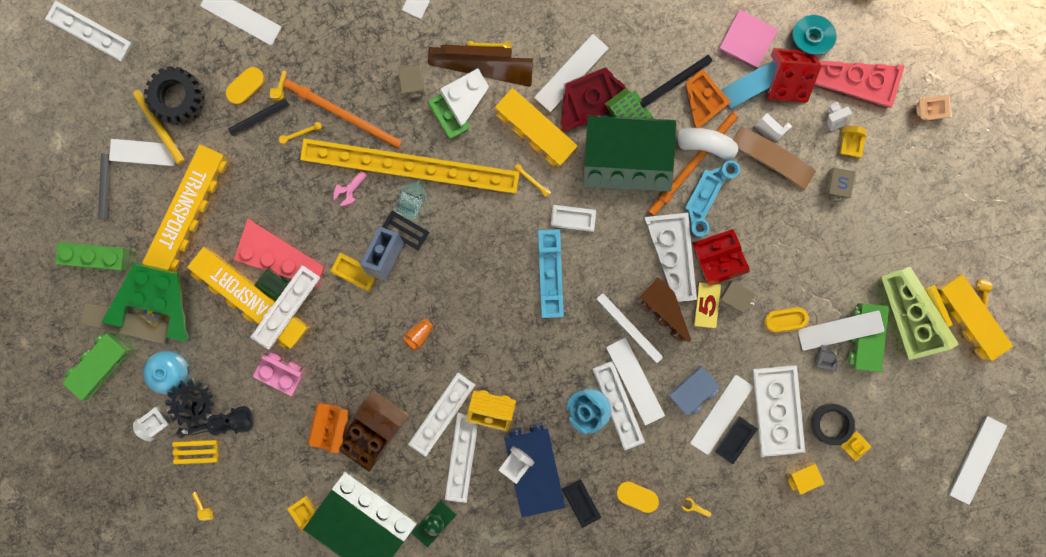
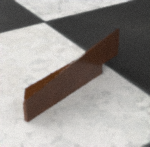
(491, 62)

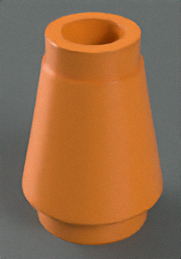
(417, 335)

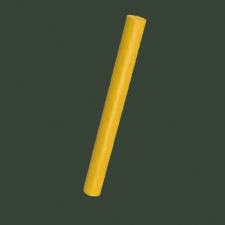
(158, 128)

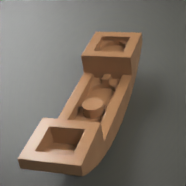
(774, 157)

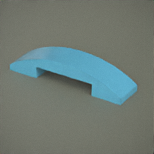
(750, 85)
(550, 273)

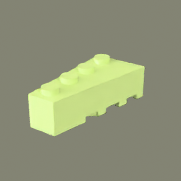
(916, 315)

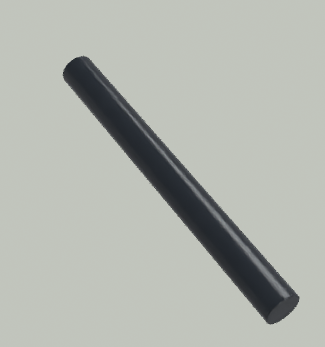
(676, 80)

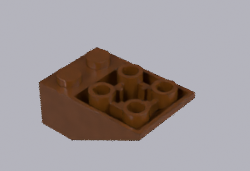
(664, 305)
(371, 430)

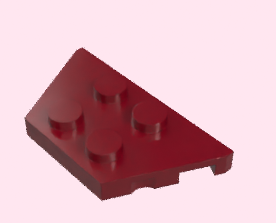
(588, 97)

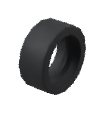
(849, 424)

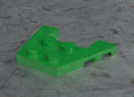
(153, 291)

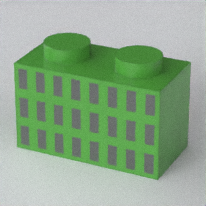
(627, 105)

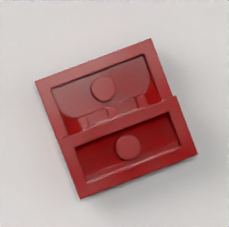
(721, 257)

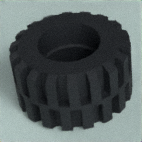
(158, 88)

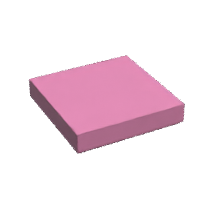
(748, 39)

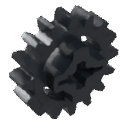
(197, 401)

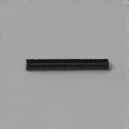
(258, 116)

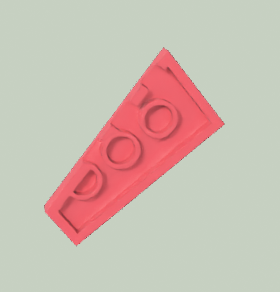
(860, 80)
(266, 250)

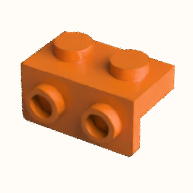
(328, 427)

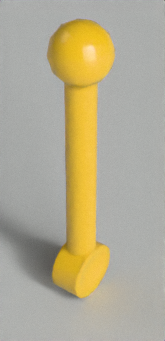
(506, 44)
(284, 139)
(545, 191)

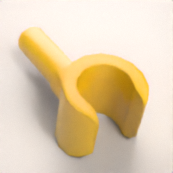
(278, 93)
(986, 287)
(696, 508)
(203, 514)

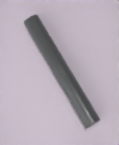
(103, 186)

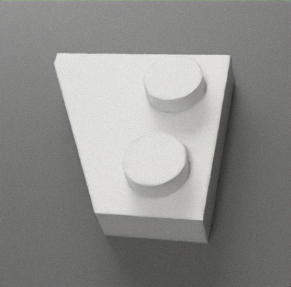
(465, 95)

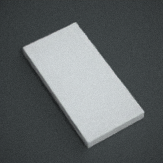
(778, 410)

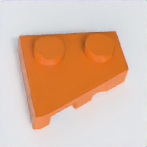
(704, 98)

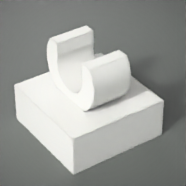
(838, 117)

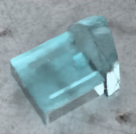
(411, 199)

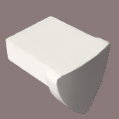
(771, 129)
(150, 424)
(516, 464)

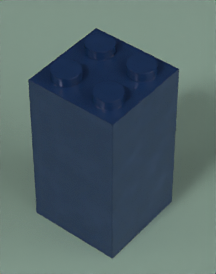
(539, 486)

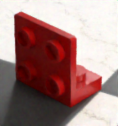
(794, 75)

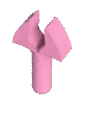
(356, 181)

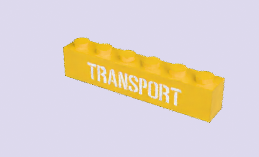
(185, 209)
(242, 294)

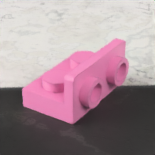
(278, 373)

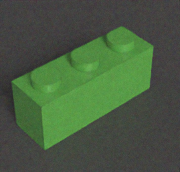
(92, 256)
(869, 350)
(96, 366)

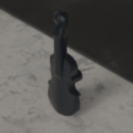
(238, 420)

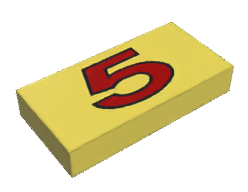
(707, 305)

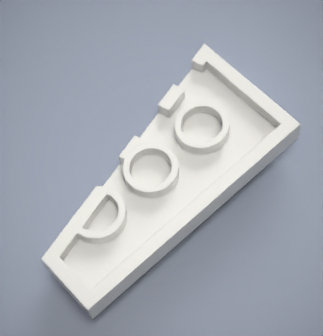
(674, 248)

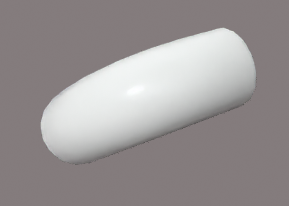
(708, 141)

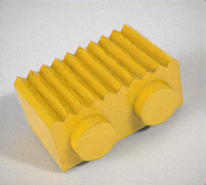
(491, 410)

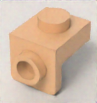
(934, 108)

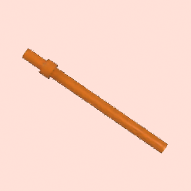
(306, 94)
(665, 196)

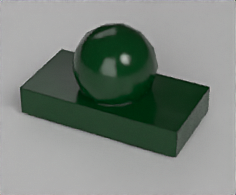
(434, 523)

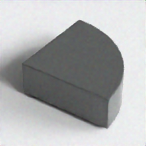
(826, 359)

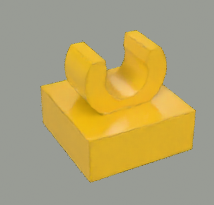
(856, 446)

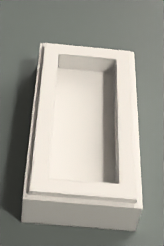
(573, 218)

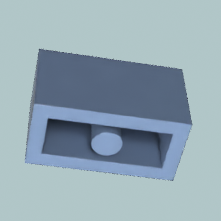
(382, 253)
(694, 391)

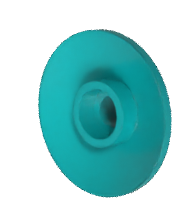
(816, 27)

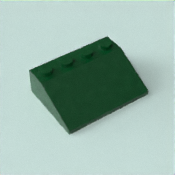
(629, 153)
(358, 522)

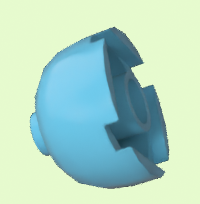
(164, 371)
(589, 410)

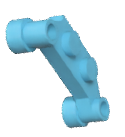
(705, 194)

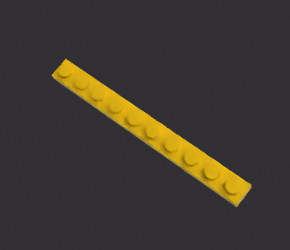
(409, 166)

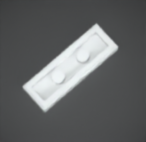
(140, 153)

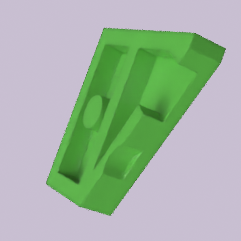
(446, 118)

